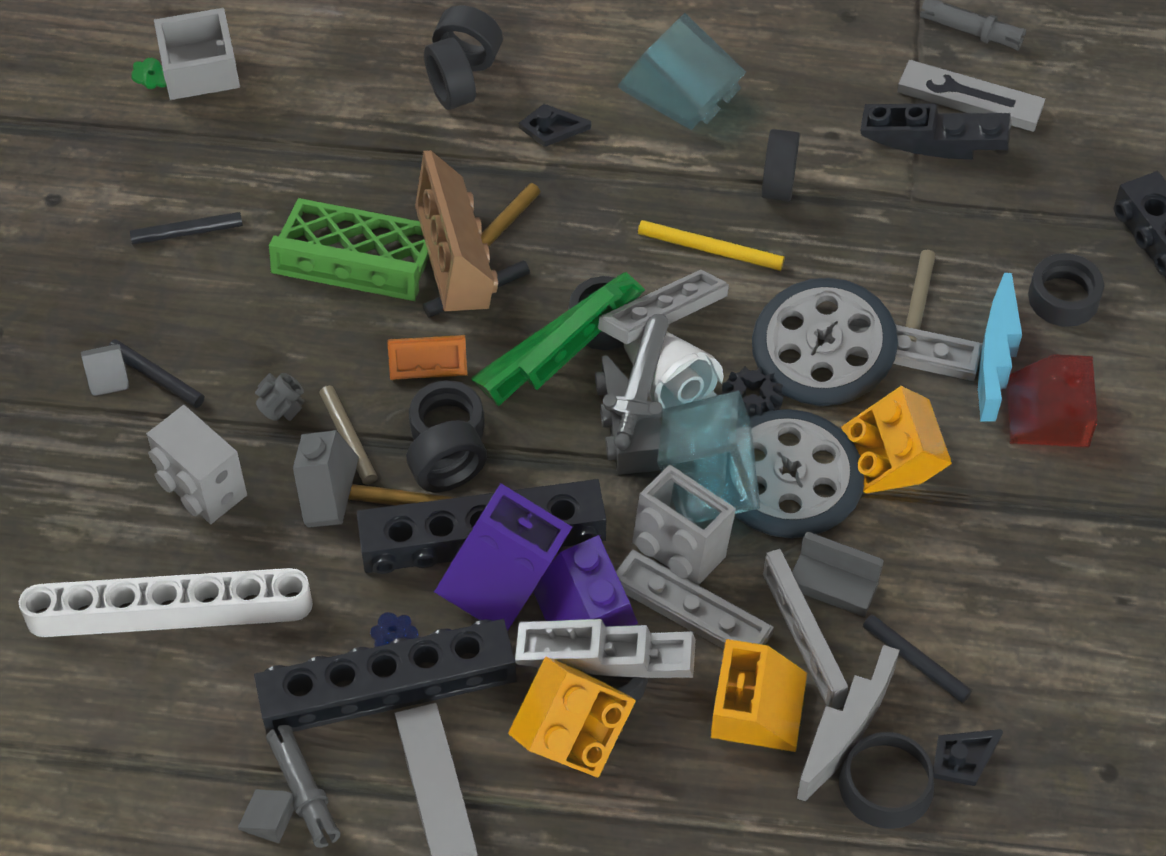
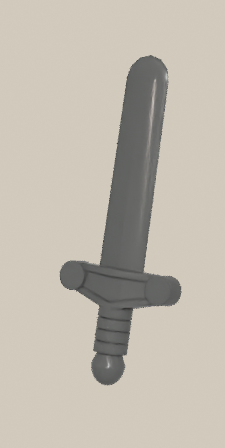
(634, 403)

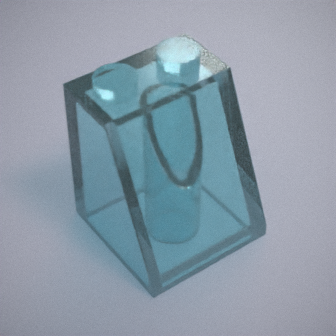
(684, 75)
(713, 447)

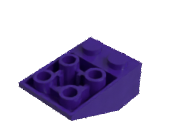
(503, 557)

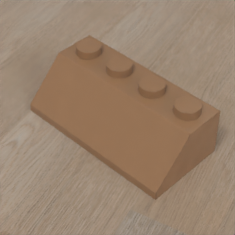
(453, 237)

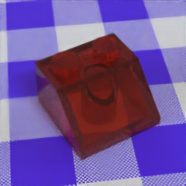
(1053, 402)

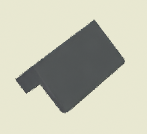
(837, 574)

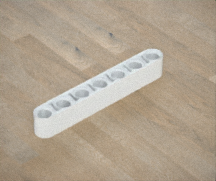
(150, 592)

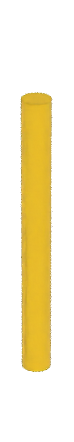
(711, 245)

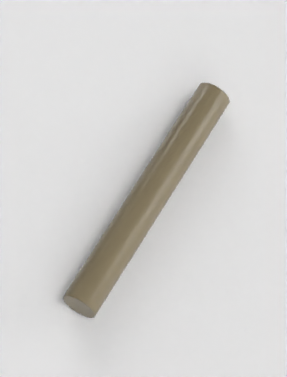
(920, 291)
(348, 433)

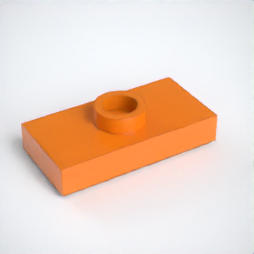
(427, 357)

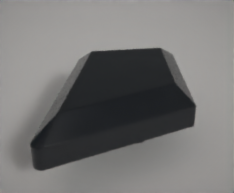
(552, 125)
(964, 755)

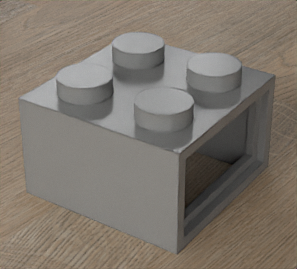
(196, 53)
(196, 465)
(675, 539)

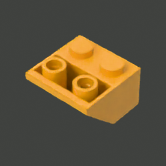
(898, 441)
(758, 697)
(571, 717)

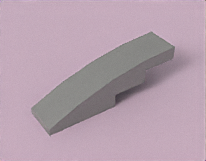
(607, 650)
(843, 729)
(435, 782)

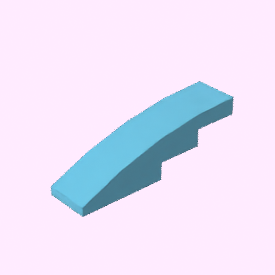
(999, 345)

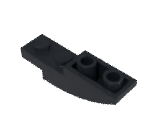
(930, 133)

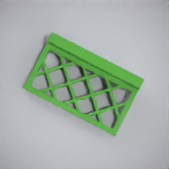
(351, 265)

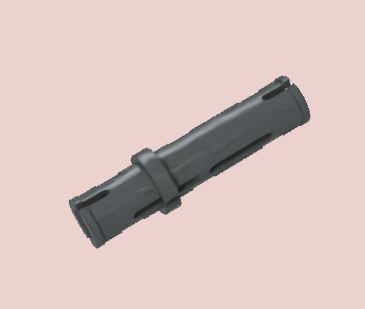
(984, 27)
(309, 800)

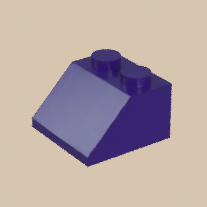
(584, 587)

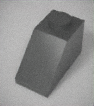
(324, 477)

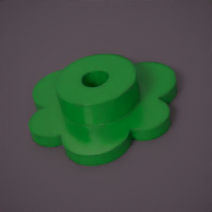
(148, 73)

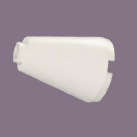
(681, 373)

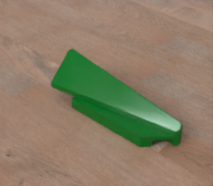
(556, 343)

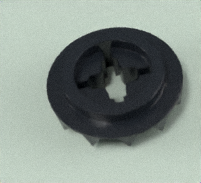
(770, 393)

